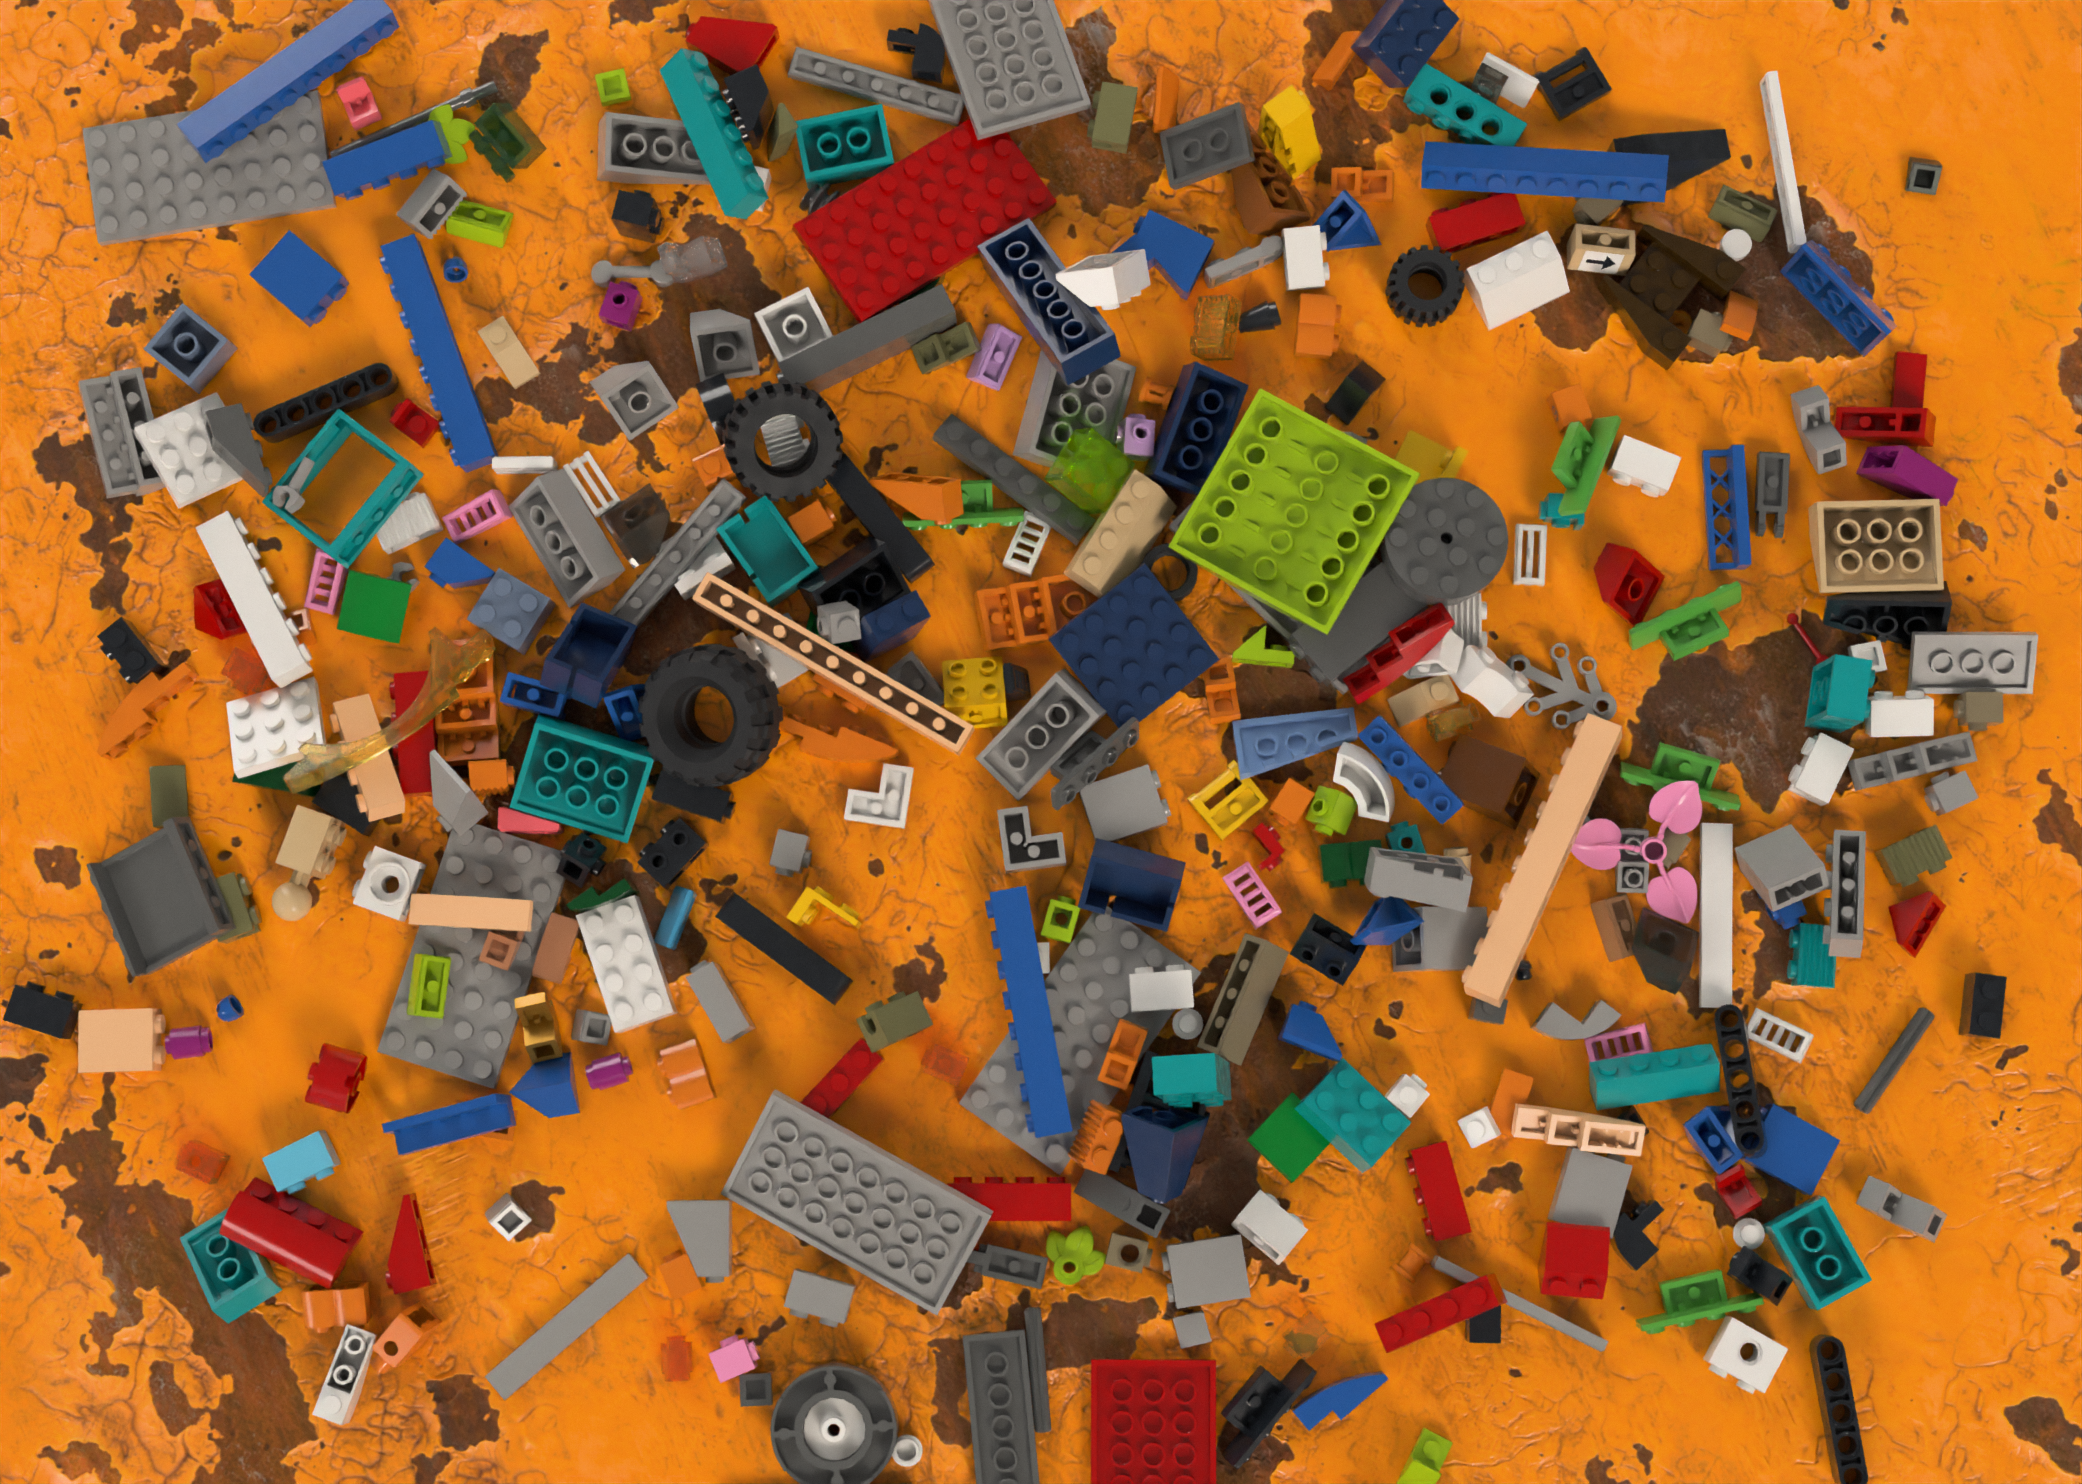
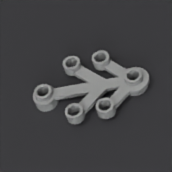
(1566, 688)

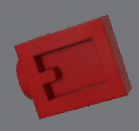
(414, 422)

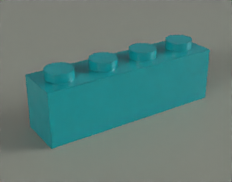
(1654, 1076)

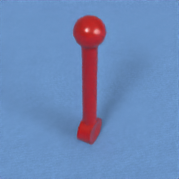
(1793, 619)

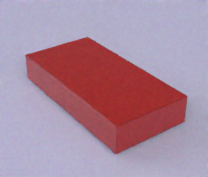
(1908, 380)

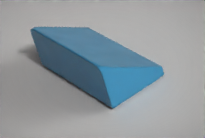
(675, 917)

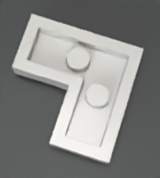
(886, 807)

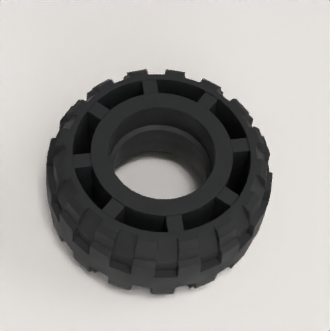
(672, 725)

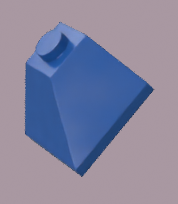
(1309, 1031)

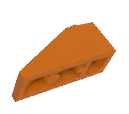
(923, 495)

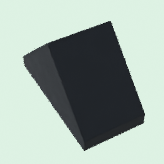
(1354, 392)

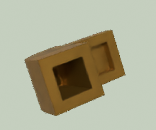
(539, 1026)

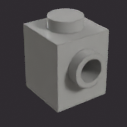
(838, 622)
(1949, 792)
(790, 853)

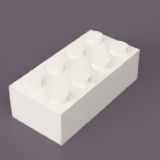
(626, 964)

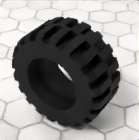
(805, 473)

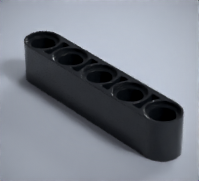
(312, 400)
(879, 519)
(784, 948)
(1740, 1066)
(1828, 1399)

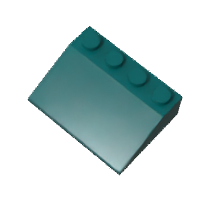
(582, 778)

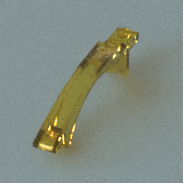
(447, 668)

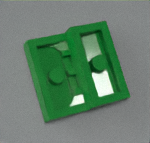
(374, 606)
(1288, 1140)

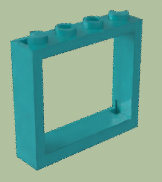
(376, 508)

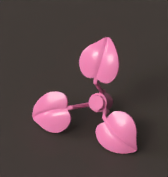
(1675, 807)

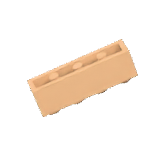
(375, 779)

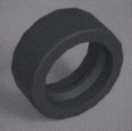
(1192, 569)

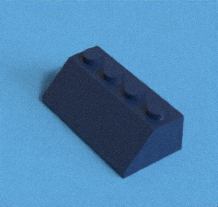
(1195, 428)

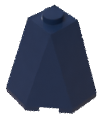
(1162, 1149)

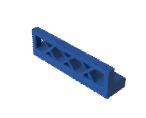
(1737, 504)
(452, 1123)

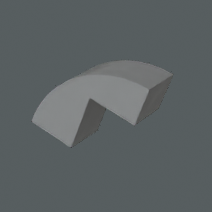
(1819, 437)
(1560, 1025)
(1901, 1209)

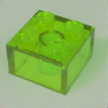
(1089, 471)

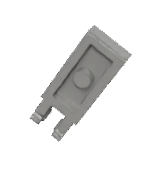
(1243, 262)

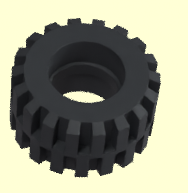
(1427, 262)

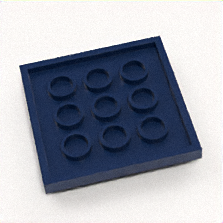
(1133, 647)

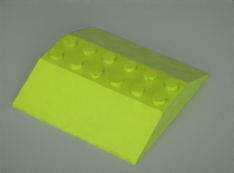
(1293, 511)

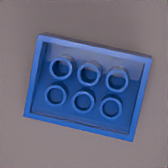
(1838, 297)

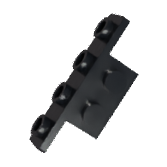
(1260, 1406)

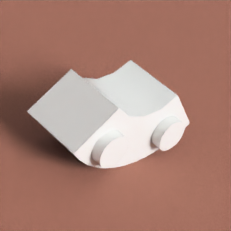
(1491, 681)
(1366, 781)

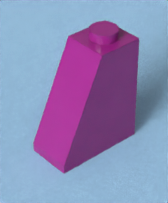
(1907, 473)

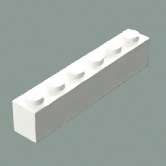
(254, 598)

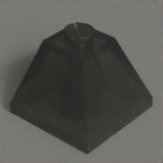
(638, 525)
(1663, 950)

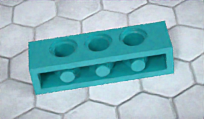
(1458, 97)

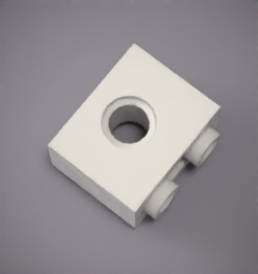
(372, 889)
(1726, 1359)

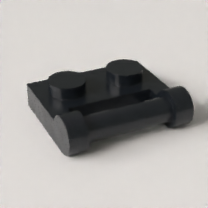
(1577, 91)

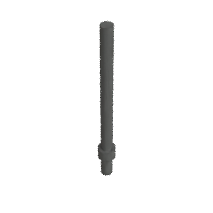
(467, 97)

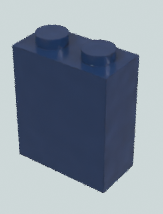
(891, 626)

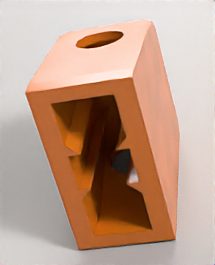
(404, 1337)

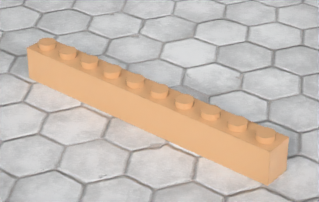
(833, 664)
(1542, 861)

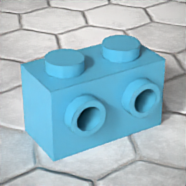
(302, 1161)

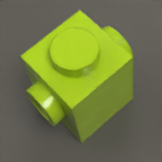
(1331, 811)

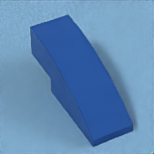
(1337, 1397)

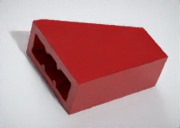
(732, 43)

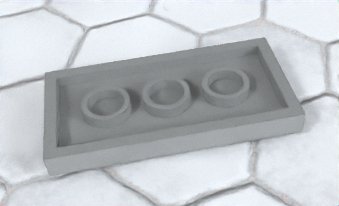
(1972, 662)

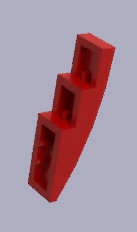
(1407, 646)

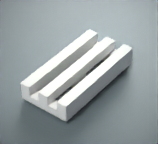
(578, 463)
(524, 464)
(1528, 580)

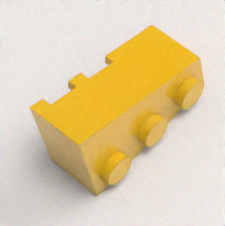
(1289, 131)

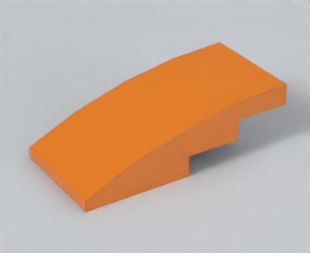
(1028, 611)
(472, 722)

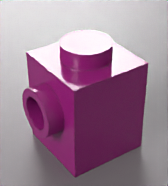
(621, 305)

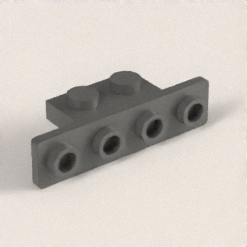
(1087, 759)

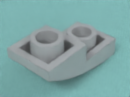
(1632, 869)

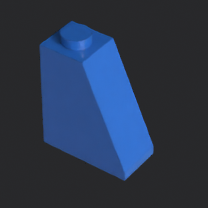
(1177, 250)

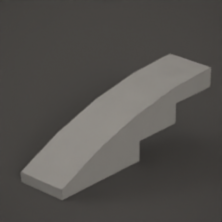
(1912, 761)

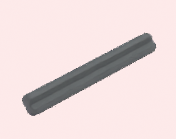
(1894, 1060)
(1037, 1369)

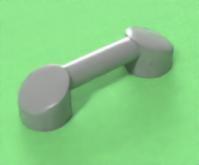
(604, 273)

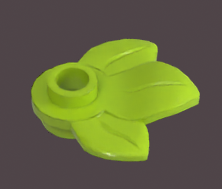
(455, 131)
(1074, 1250)

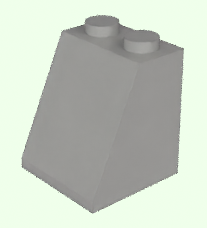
(1442, 941)

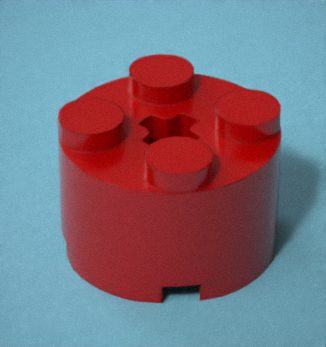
(336, 1078)

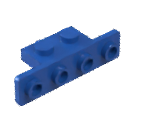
(1412, 771)

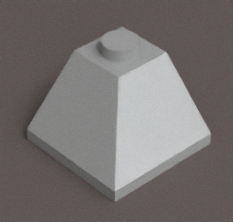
(723, 344)
(634, 396)
(453, 797)

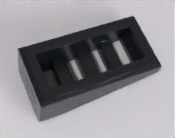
(1016, 682)

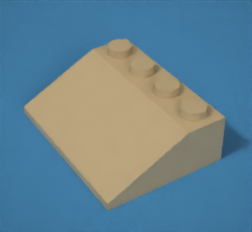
(1877, 545)

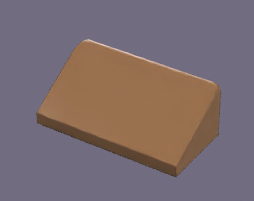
(1615, 926)

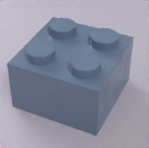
(190, 348)
(511, 611)

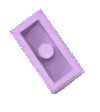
(995, 358)

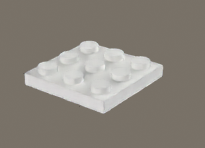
(183, 453)
(273, 725)

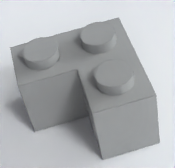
(1022, 849)

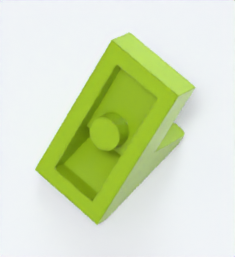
(1254, 653)
(1425, 1459)

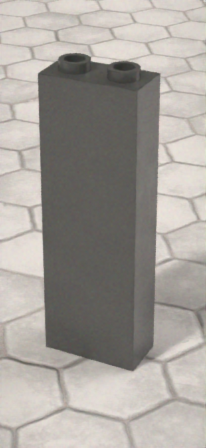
(871, 341)
(1362, 626)

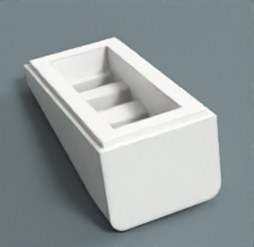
(1017, 565)
(1794, 1031)

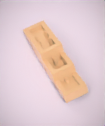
(471, 912)
(1578, 1129)

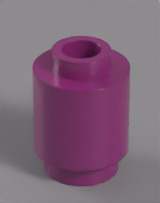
(189, 1042)
(609, 1071)

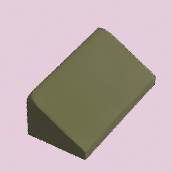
(780, 133)
(1743, 213)
(168, 793)

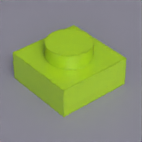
(613, 87)

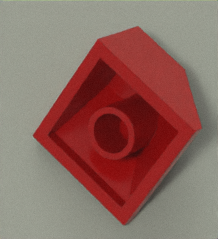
(1627, 582)

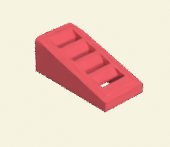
(518, 822)

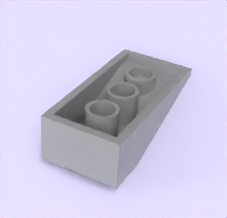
(646, 151)
(1041, 733)

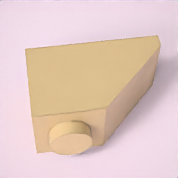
(508, 352)
(1422, 698)

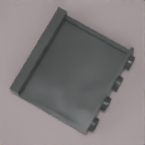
(161, 897)

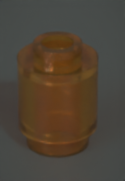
(676, 1358)

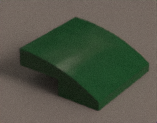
(594, 898)

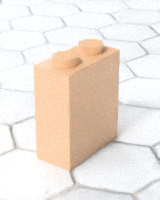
(120, 1040)

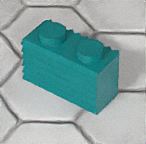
(1810, 960)

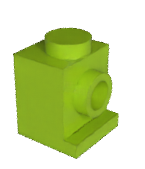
(1060, 932)

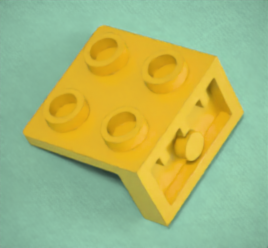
(1429, 457)
(976, 690)
(805, 910)

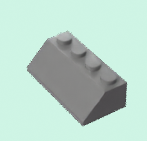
(566, 537)

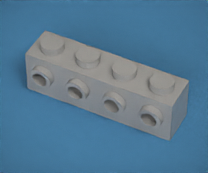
(1846, 894)

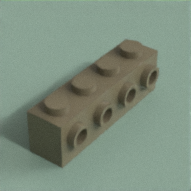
(1243, 999)

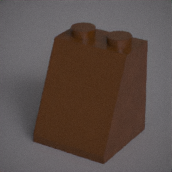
(1489, 779)

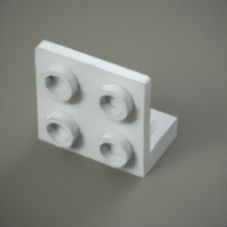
(711, 560)
(779, 667)

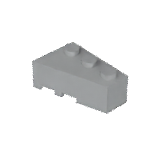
(1419, 878)

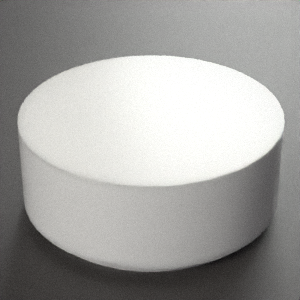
(1736, 244)

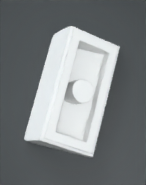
(1519, 85)

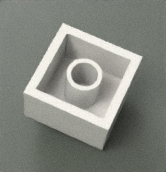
(793, 324)

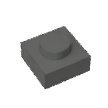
(756, 1389)

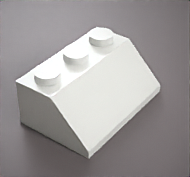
(1107, 278)
(1517, 280)

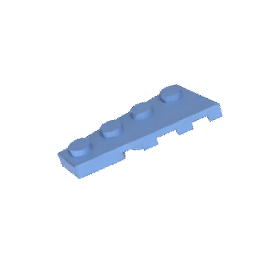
(1283, 739)

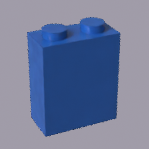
(300, 279)
(1795, 1150)

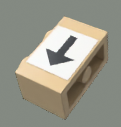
(1601, 249)

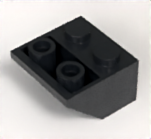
(752, 103)

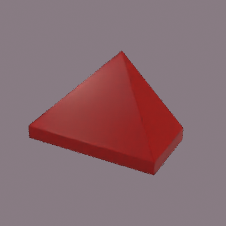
(216, 612)
(1915, 920)

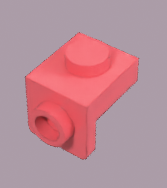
(359, 103)

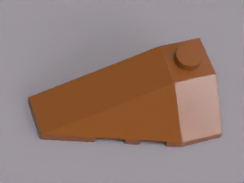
(1264, 196)

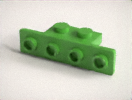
(1582, 461)
(977, 508)
(1690, 625)
(1677, 764)
(1696, 1298)

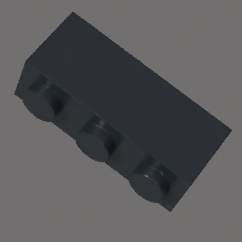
(861, 576)

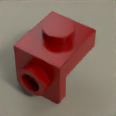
(1269, 838)
(1737, 1191)

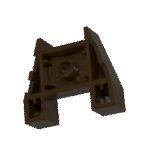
(1661, 284)

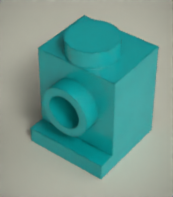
(1549, 513)
(1401, 831)

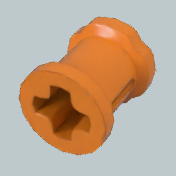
(1148, 386)
(1411, 1263)

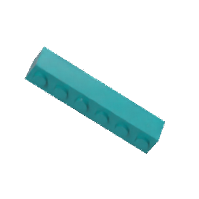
(714, 134)

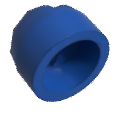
(449, 270)
(229, 1009)

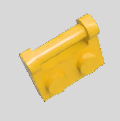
(1234, 808)

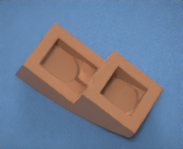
(501, 948)
(556, 948)

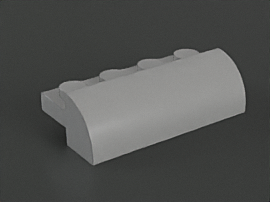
(113, 410)

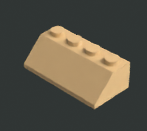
(1121, 535)

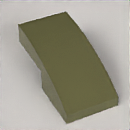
(946, 348)

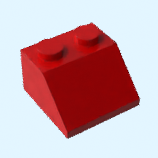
(1574, 1260)

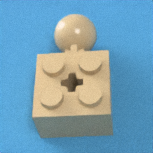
(310, 852)

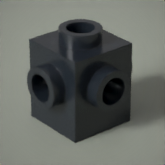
(581, 860)

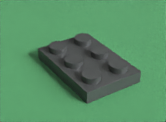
(1207, 146)

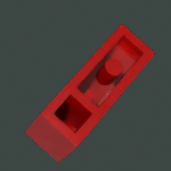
(1887, 425)
(409, 1256)

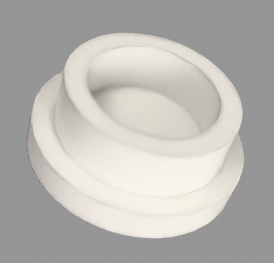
(1187, 1023)
(1748, 1233)
(907, 1450)

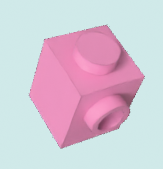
(734, 1357)

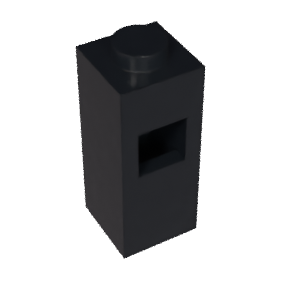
(700, 801)

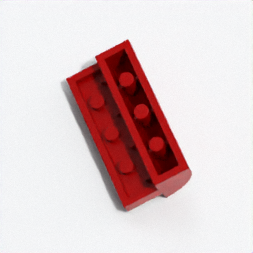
(290, 1232)

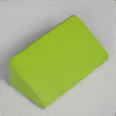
(479, 223)
(428, 986)

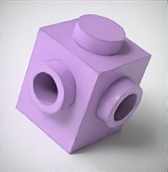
(1135, 437)

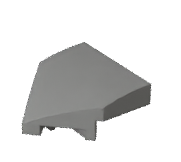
(915, 676)

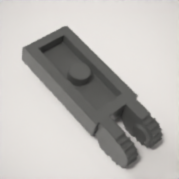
(1771, 491)

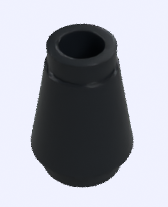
(1260, 318)

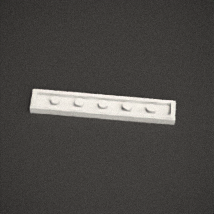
(1782, 161)
(1715, 915)

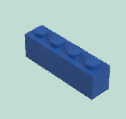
(387, 159)

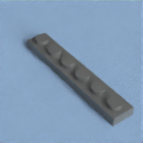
(1013, 479)

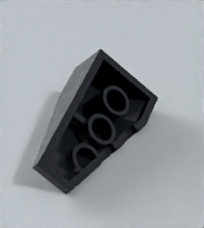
(1688, 152)
(1889, 614)

